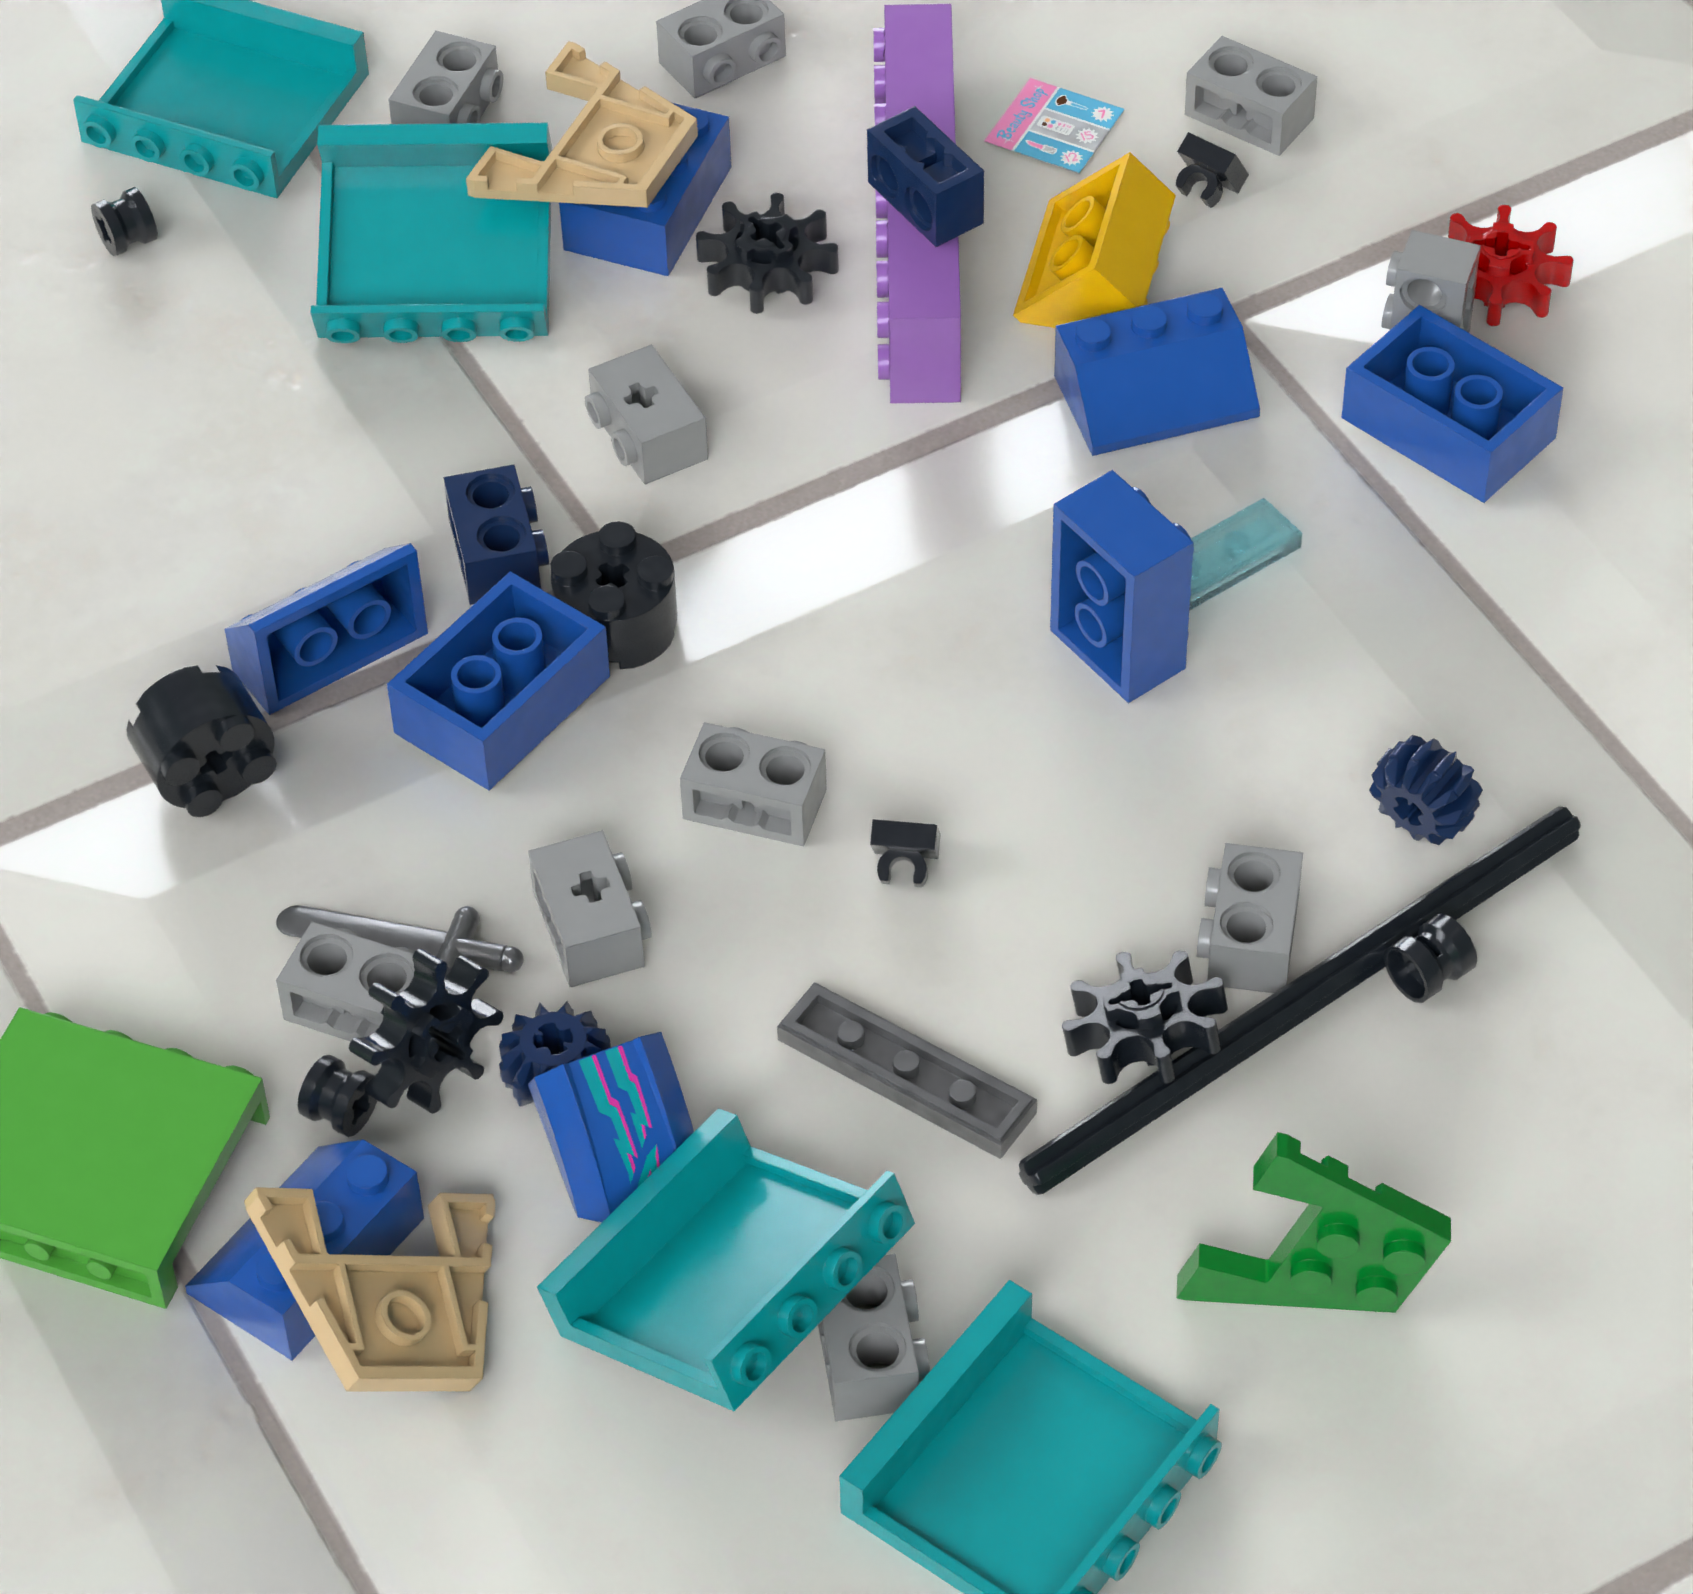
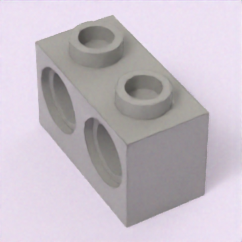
(720, 41)
(448, 83)
(1250, 95)
(1432, 274)
(753, 784)
(1252, 917)
(331, 977)
(862, 1337)

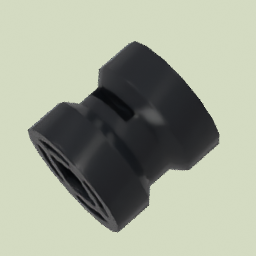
(1436, 954)

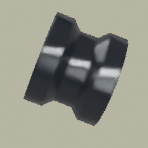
(124, 221)
(336, 1095)

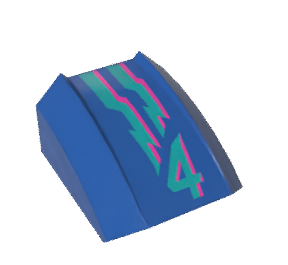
(612, 1121)

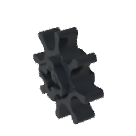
(767, 253)
(1145, 1017)
(426, 1031)

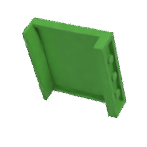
(110, 1151)

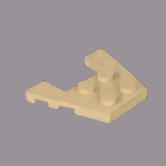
(610, 154)
(388, 1316)

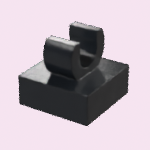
(1210, 164)
(904, 842)

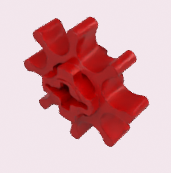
(1513, 263)

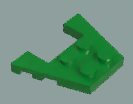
(1343, 1251)

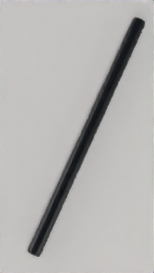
(1294, 1003)

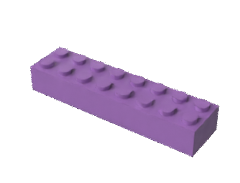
(918, 277)

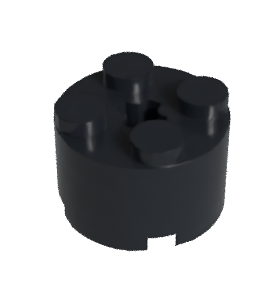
(625, 586)
(201, 738)

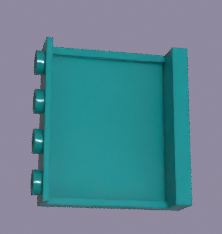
(228, 92)
(416, 253)
(722, 1263)
(1025, 1462)

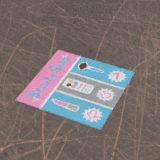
(1054, 125)

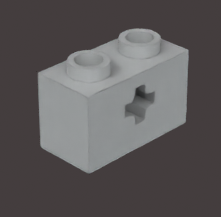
(646, 414)
(589, 908)

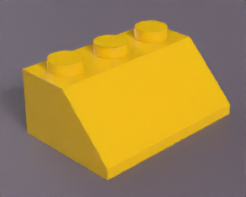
(1097, 246)

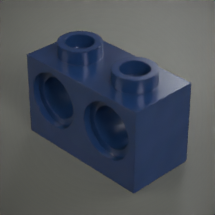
(925, 176)
(493, 528)

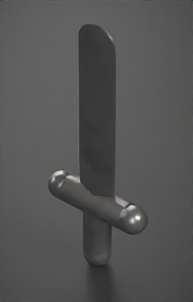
(442, 944)

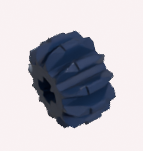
(1425, 789)
(546, 1043)

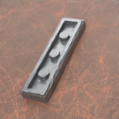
(907, 1070)

